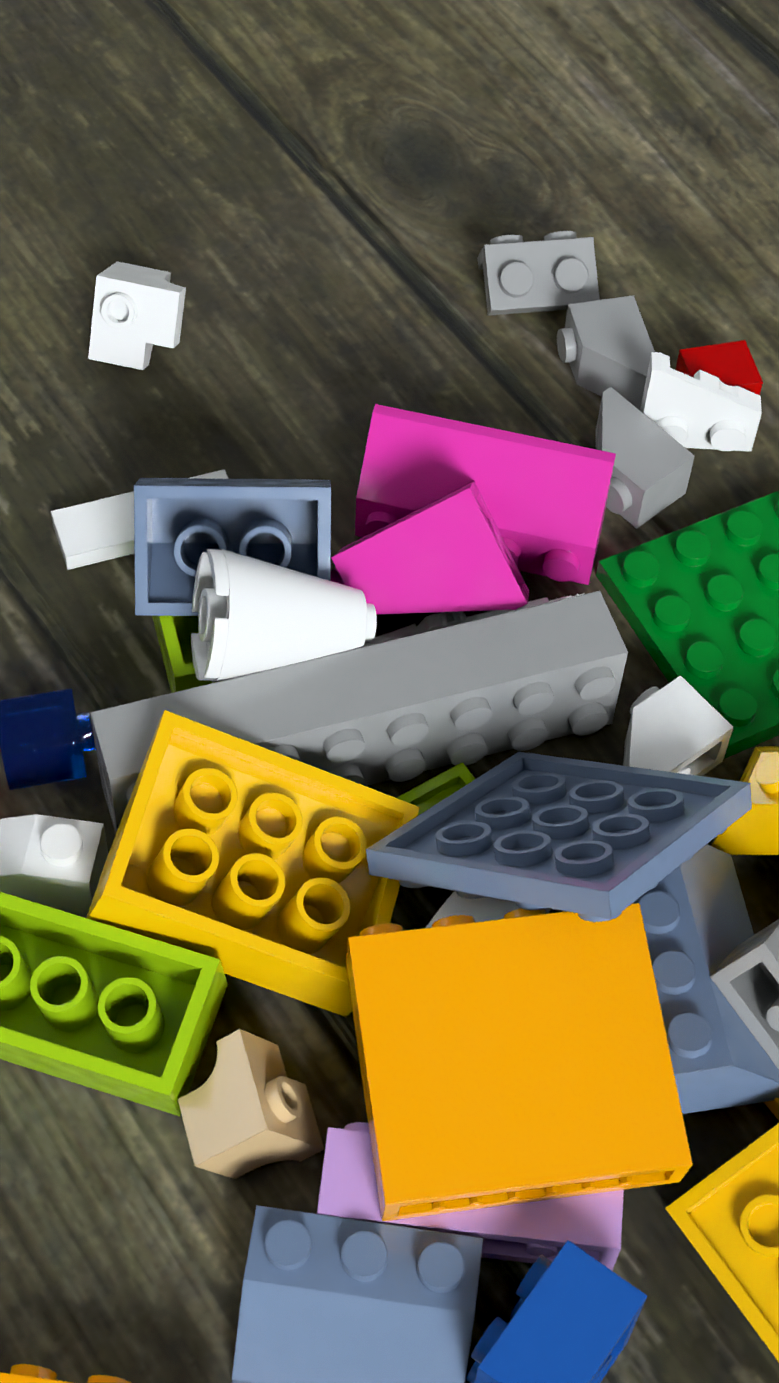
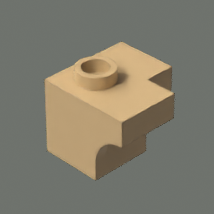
(248, 1110)

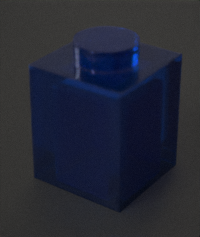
(43, 739)

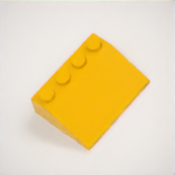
(249, 861)

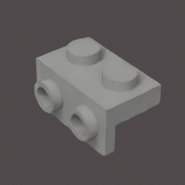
(538, 273)

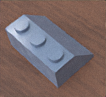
(257, 518)
(354, 1302)

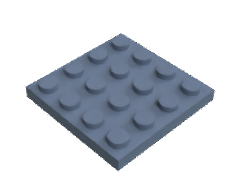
(561, 834)

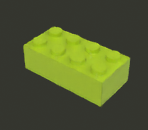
(103, 1004)

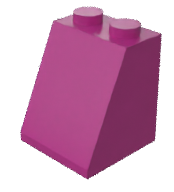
(435, 561)

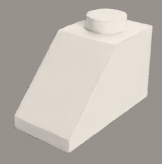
(675, 731)

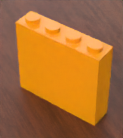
(513, 1061)

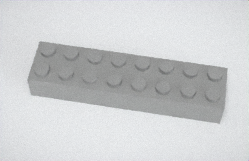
(400, 701)

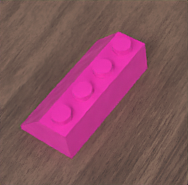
(538, 490)

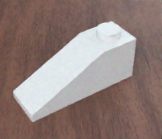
(52, 860)

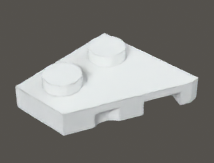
(700, 409)

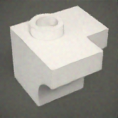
(132, 313)

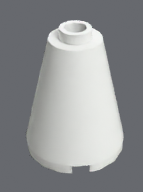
(270, 616)

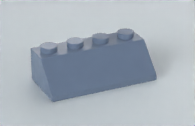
(690, 929)

